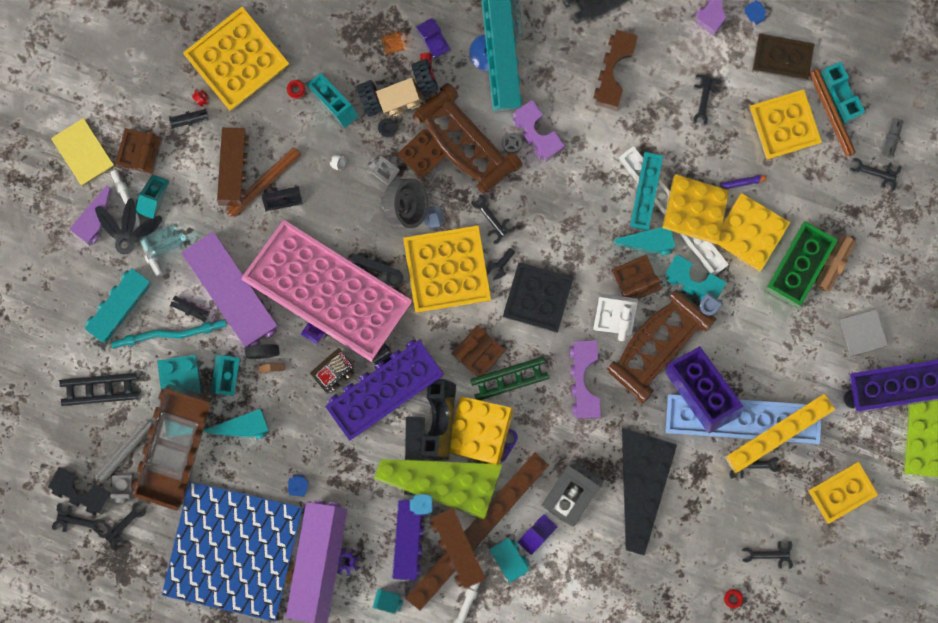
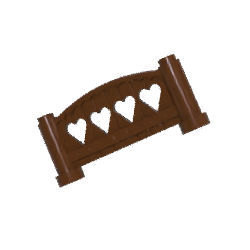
(443, 106)
(638, 380)

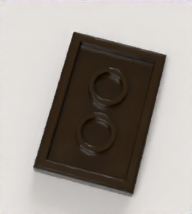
(783, 57)

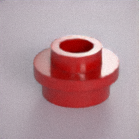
(296, 83)
(200, 97)
(739, 596)

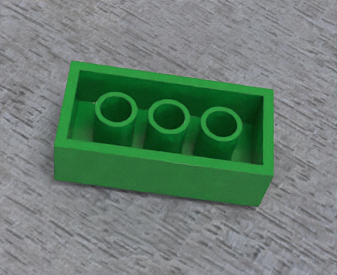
(801, 264)

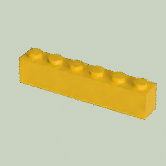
(779, 433)

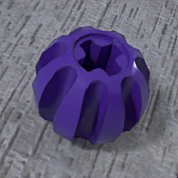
(352, 565)

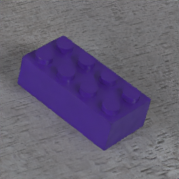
(704, 390)
(407, 543)

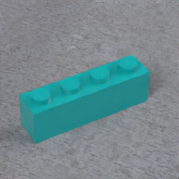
(118, 305)

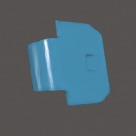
(421, 504)

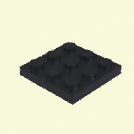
(538, 297)

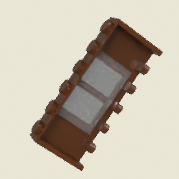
(172, 446)

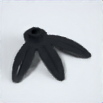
(126, 232)

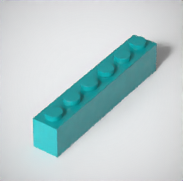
(501, 54)

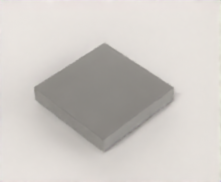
(863, 333)

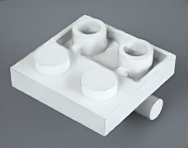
(615, 315)

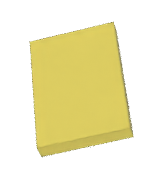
(82, 152)

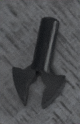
(500, 264)

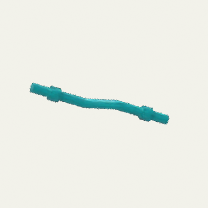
(205, 328)

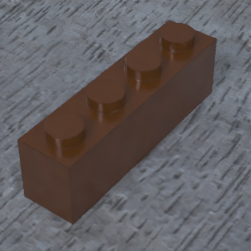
(231, 167)
(458, 548)

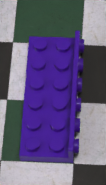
(384, 389)

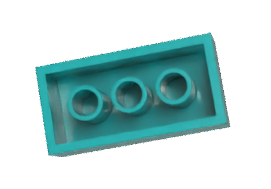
(182, 373)

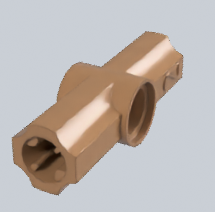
(835, 263)

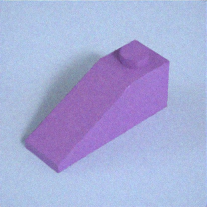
(87, 225)

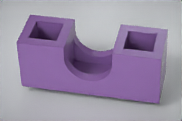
(545, 145)

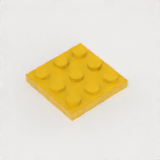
(785, 124)
(695, 209)
(751, 232)
(480, 430)

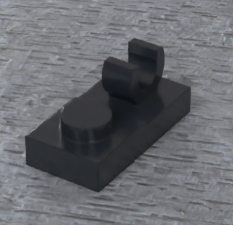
(282, 198)

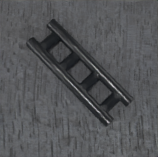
(108, 397)

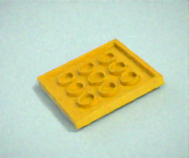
(236, 59)
(447, 269)

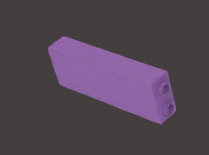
(229, 292)
(316, 562)

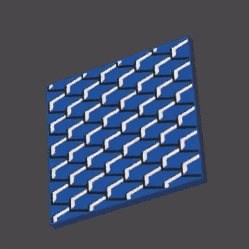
(232, 551)

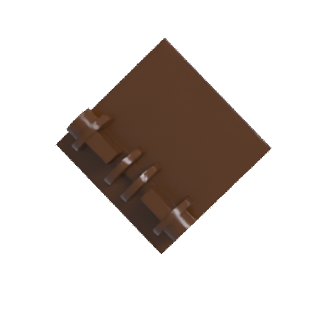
(422, 154)

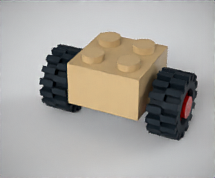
(400, 96)

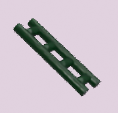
(520, 381)

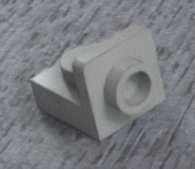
(382, 169)
(122, 488)

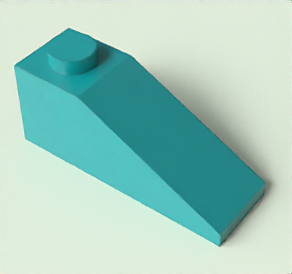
(333, 100)
(651, 241)
(246, 426)

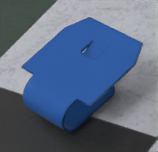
(755, 12)
(297, 486)

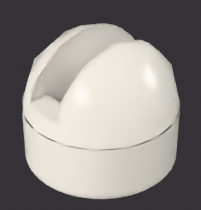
(338, 162)

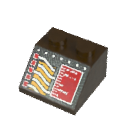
(333, 371)

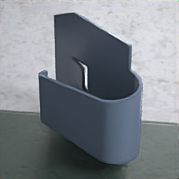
(434, 217)

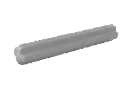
(124, 451)

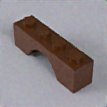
(610, 92)

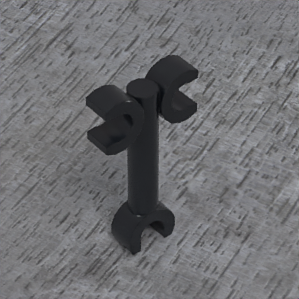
(707, 85)
(889, 176)
(500, 230)
(757, 465)
(64, 518)
(112, 535)
(782, 554)

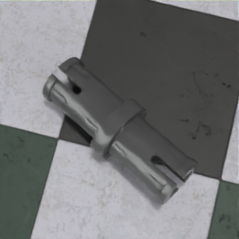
(893, 138)

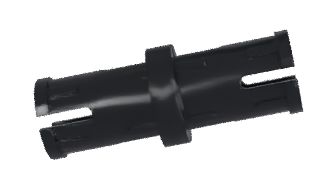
(188, 118)
(189, 308)

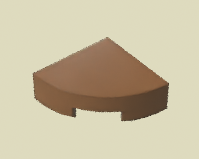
(271, 367)

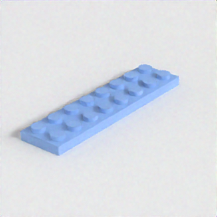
(754, 420)

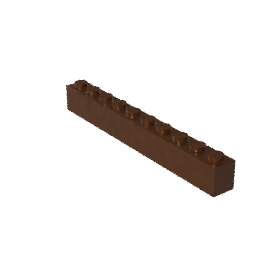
(480, 528)

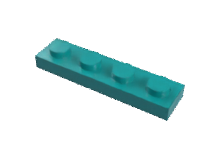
(646, 191)

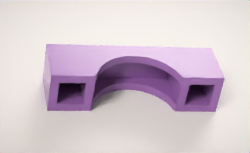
(711, 16)
(584, 355)

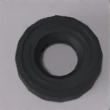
(262, 351)

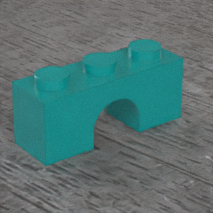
(845, 101)
(679, 274)

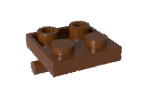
(138, 151)
(636, 278)
(478, 351)

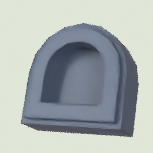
(709, 304)

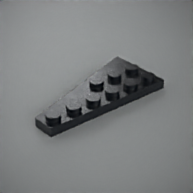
(644, 479)

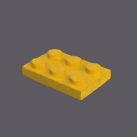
(843, 492)

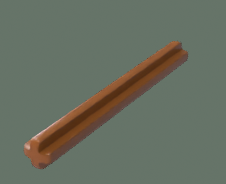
(832, 112)
(265, 180)

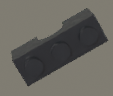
(64, 484)

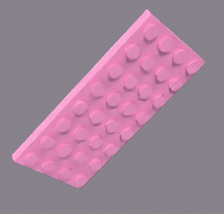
(327, 290)

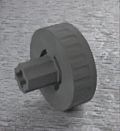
(403, 196)

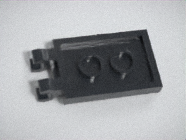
(593, 8)

